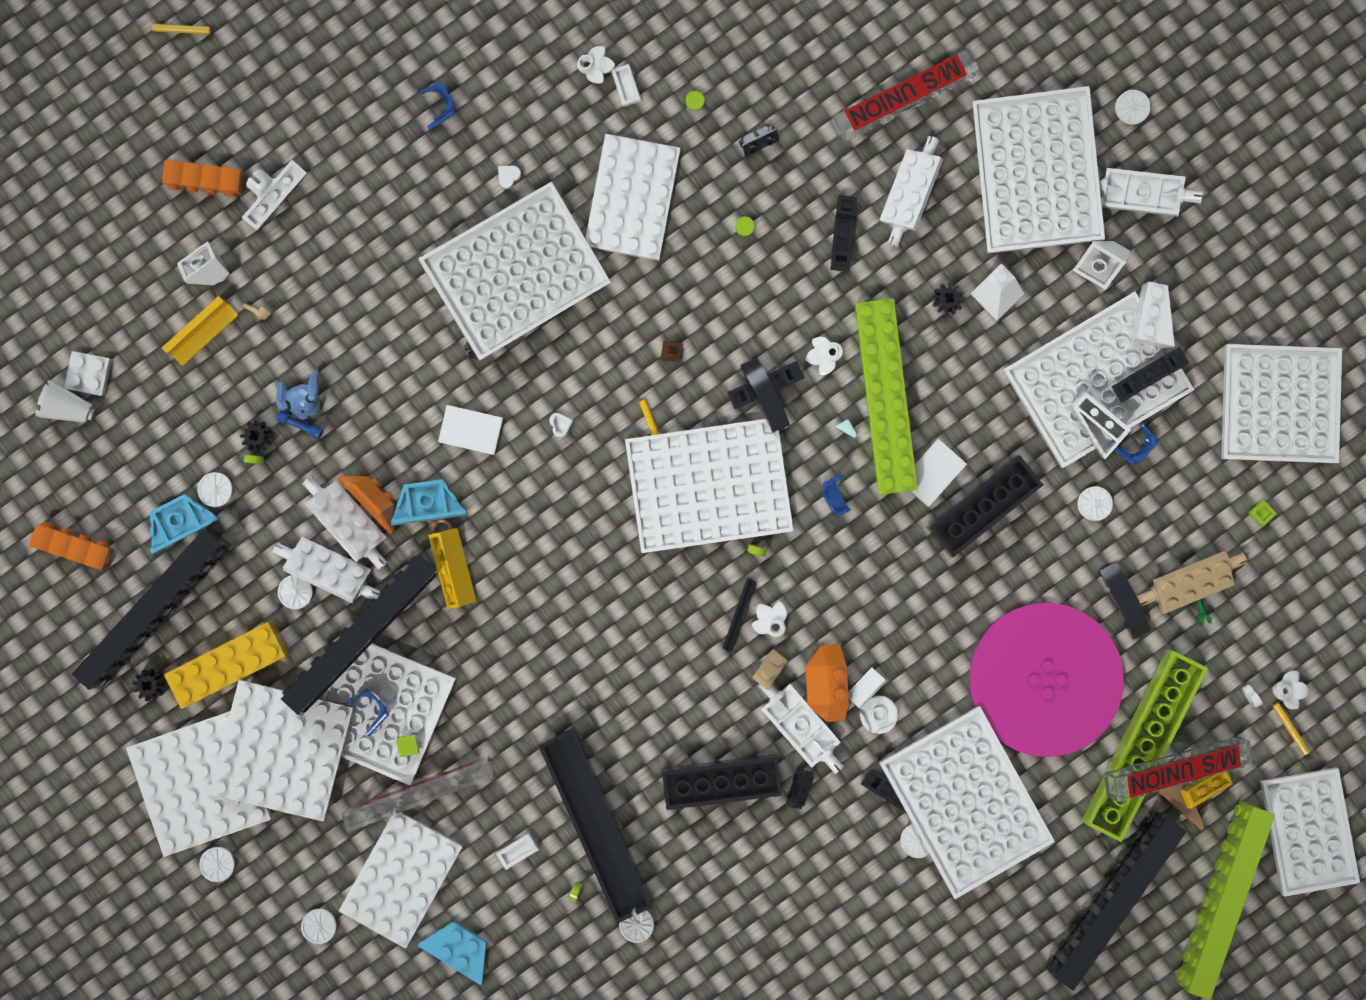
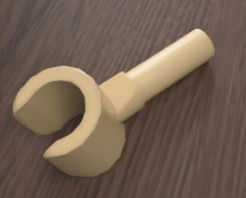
(261, 313)

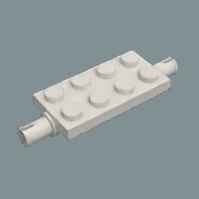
(911, 190)
(1145, 192)
(346, 521)
(327, 570)
(801, 726)

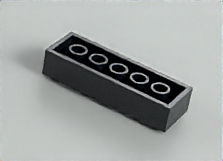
(984, 506)
(721, 781)

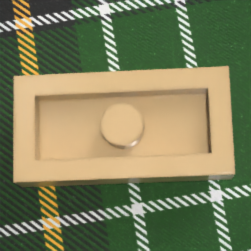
(769, 669)

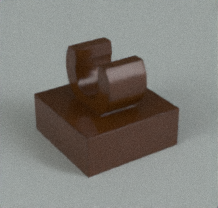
(671, 351)

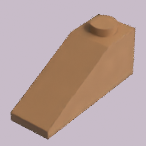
(1175, 798)

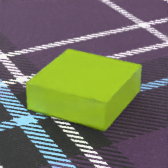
(1262, 513)
(407, 745)

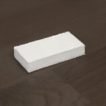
(626, 85)
(866, 688)
(517, 851)

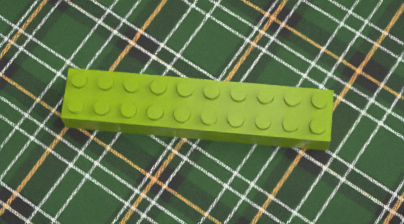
(885, 396)
(1147, 737)
(1224, 899)

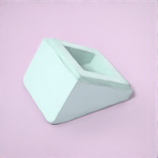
(846, 428)

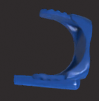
(440, 89)
(1150, 443)
(833, 496)
(383, 714)

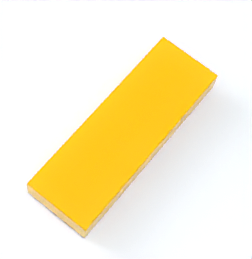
(1205, 789)

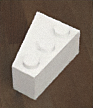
(1153, 317)
(1100, 424)

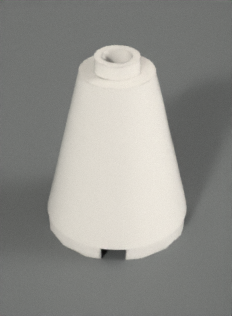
(63, 405)

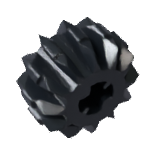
(940, 298)
(262, 437)
(142, 686)

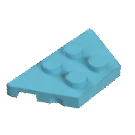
(426, 502)
(177, 521)
(458, 949)

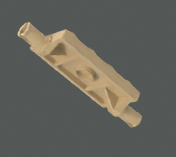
(1193, 582)

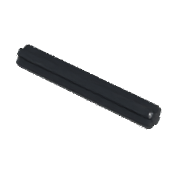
(739, 615)

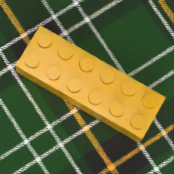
(227, 664)

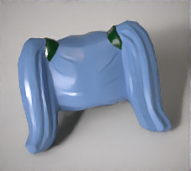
(301, 399)

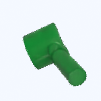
(1202, 614)

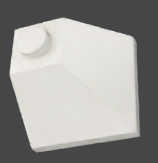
(1102, 262)
(203, 266)
(998, 292)

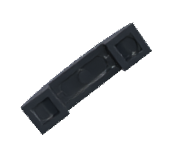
(843, 233)
(1150, 374)
(780, 379)
(765, 394)
(1126, 600)
(881, 786)

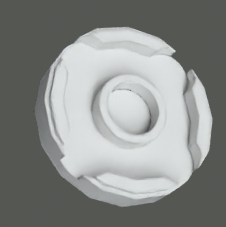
(879, 714)

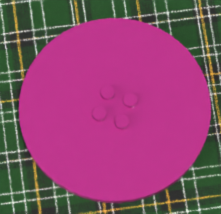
(1047, 679)

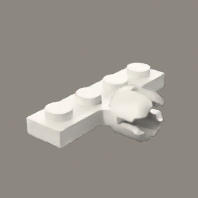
(271, 192)

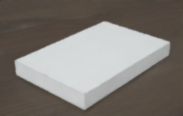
(470, 430)
(936, 471)

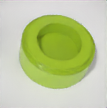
(695, 101)
(744, 226)
(253, 459)
(757, 550)
(575, 892)

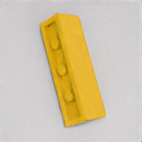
(200, 331)
(452, 568)

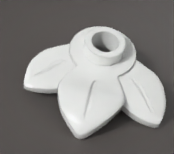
(598, 64)
(821, 355)
(768, 617)
(1292, 688)

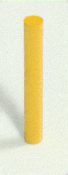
(181, 29)
(649, 418)
(1291, 729)

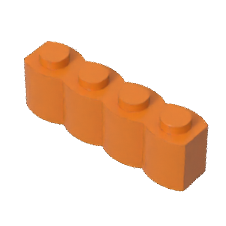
(203, 177)
(70, 546)

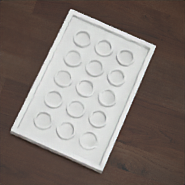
(632, 197)
(1310, 832)
(400, 878)

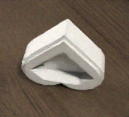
(508, 176)
(561, 424)
(1251, 696)

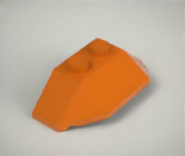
(373, 498)
(827, 683)

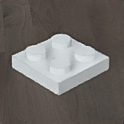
(88, 373)

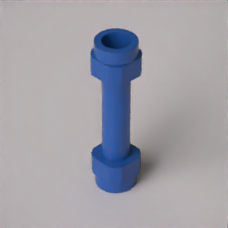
(313, 431)

